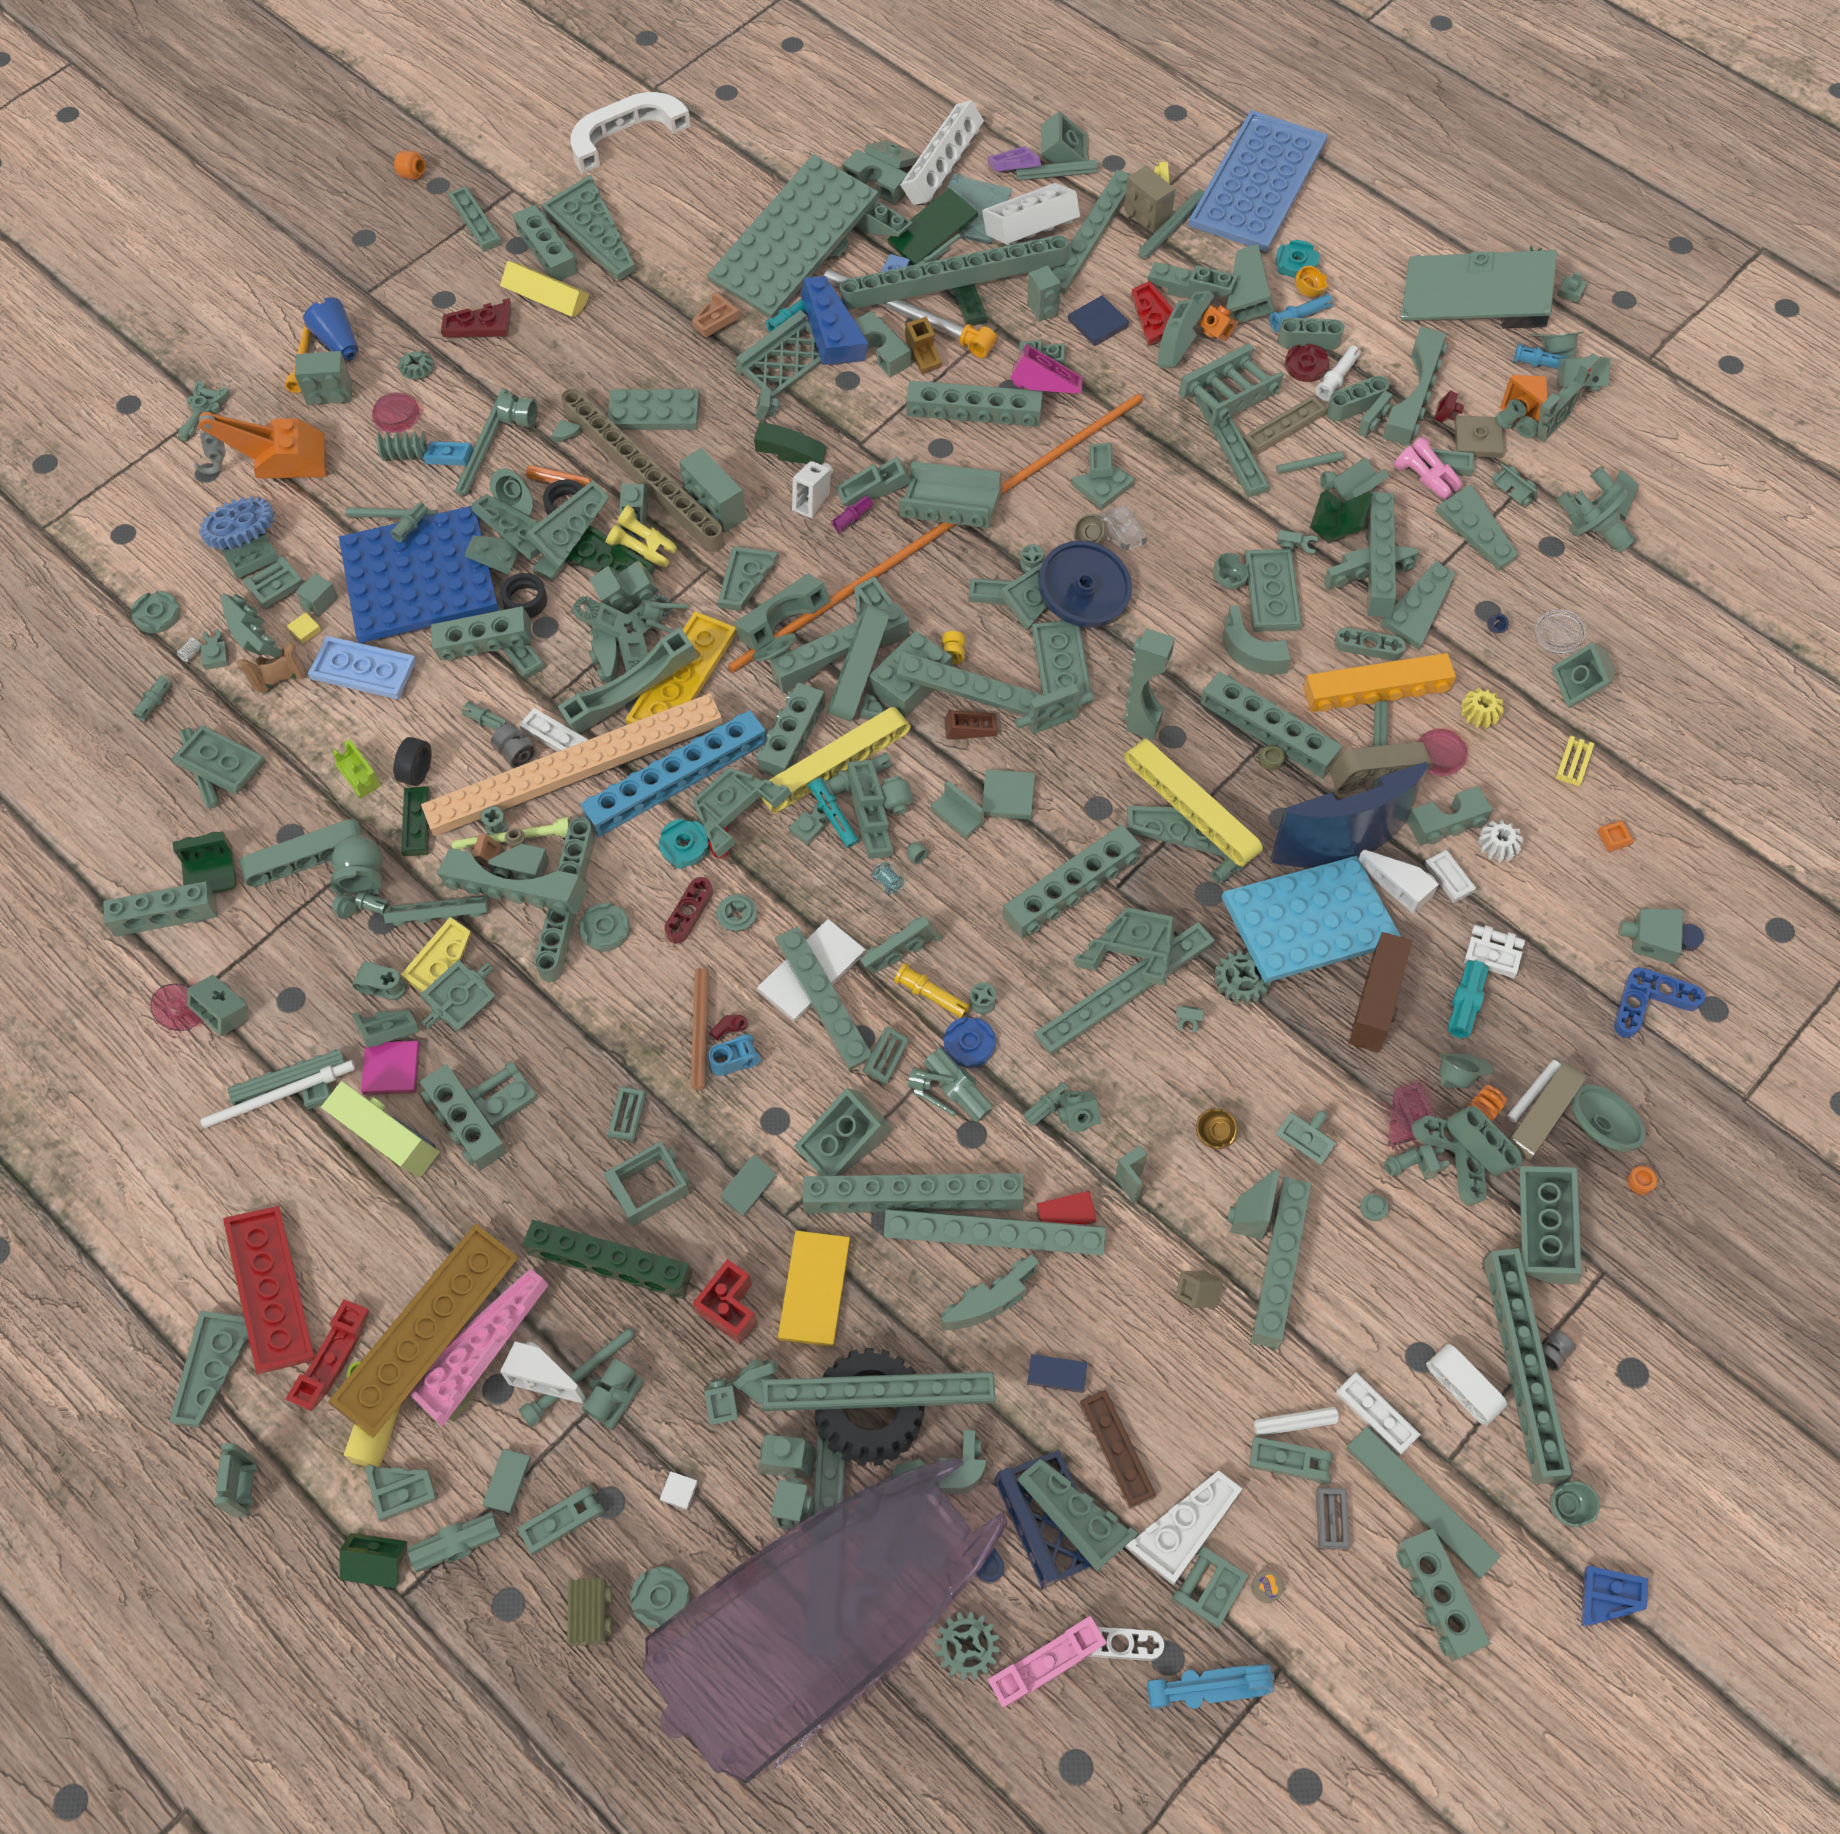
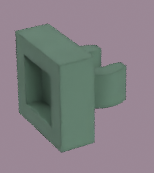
(1572, 287)
(766, 405)
(1189, 1013)
(1429, 1164)

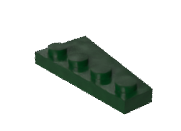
(595, 554)

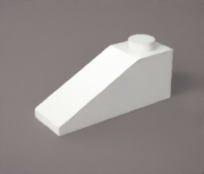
(1402, 880)
(534, 1370)

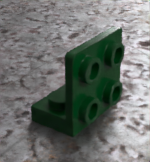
(1338, 519)

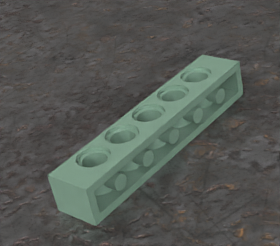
(974, 403)
(1257, 724)
(1057, 883)

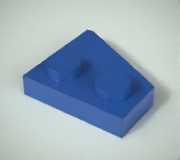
(1611, 1595)

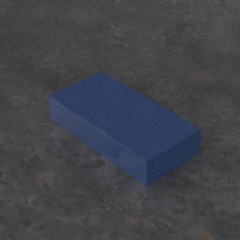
(1057, 1373)

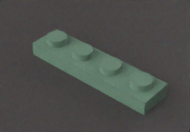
(427, 911)

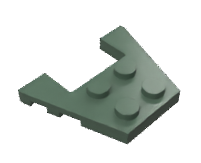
(1559, 407)
(728, 798)
(1137, 935)

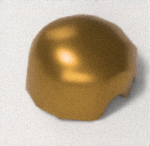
(1216, 1128)

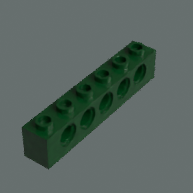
(607, 1259)

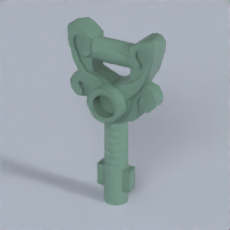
(200, 404)

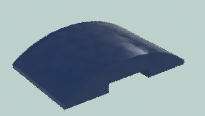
(1335, 830)

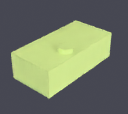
(380, 1129)

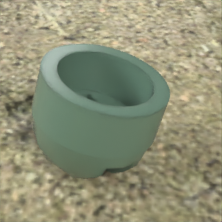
(1326, 480)
(917, 852)

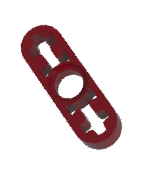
(688, 921)

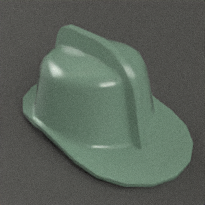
(1560, 344)
(511, 490)
(1462, 1070)

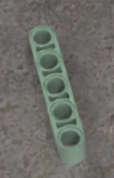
(858, 662)
(295, 854)

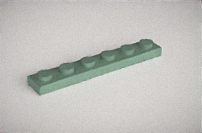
(964, 684)
(823, 998)

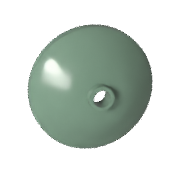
(1608, 1118)

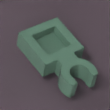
(215, 652)
(809, 826)

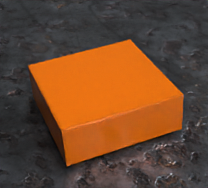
(1615, 836)

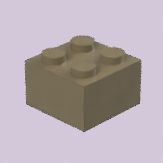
(1149, 198)

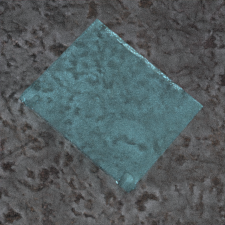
(979, 196)

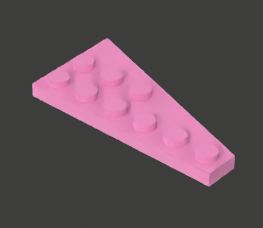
(474, 1348)

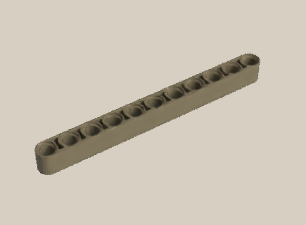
(643, 470)

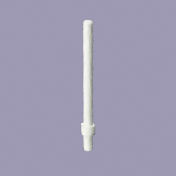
(325, 1075)

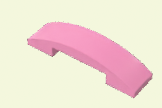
(1047, 1662)

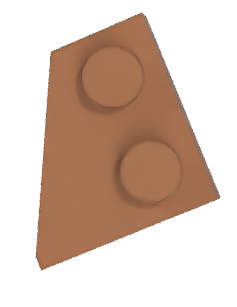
(715, 315)

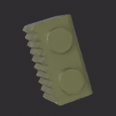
(588, 1612)

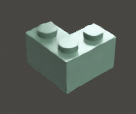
(625, 589)

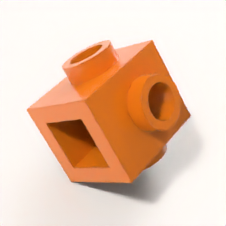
(1217, 322)

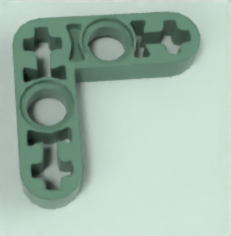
(1470, 1184)

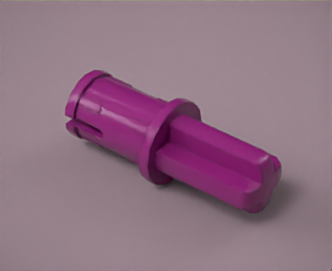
(852, 514)

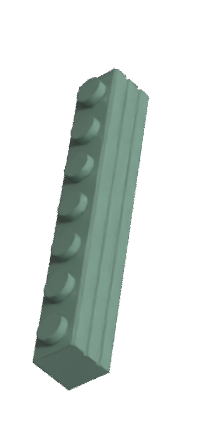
(286, 1075)

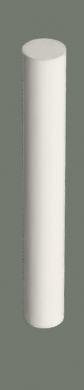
(1533, 1091)

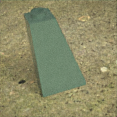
(1251, 291)

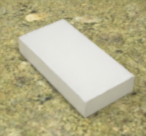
(1450, 876)

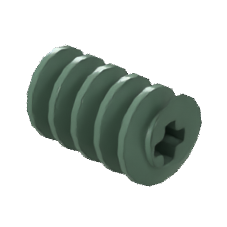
(402, 447)

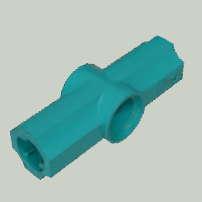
(1467, 999)

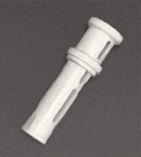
(1334, 378)

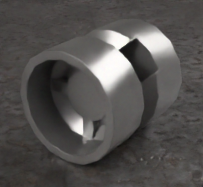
(513, 745)

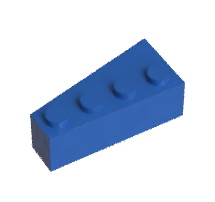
(831, 324)

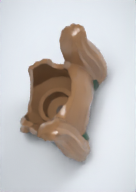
(270, 671)

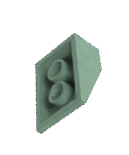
(843, 1134)

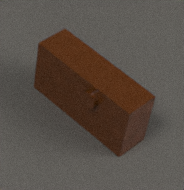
(1380, 992)

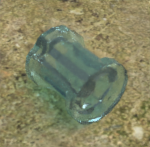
(887, 877)

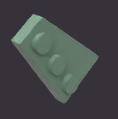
(744, 575)
(908, 940)

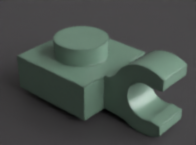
(1289, 540)

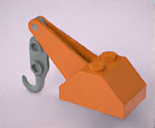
(279, 449)

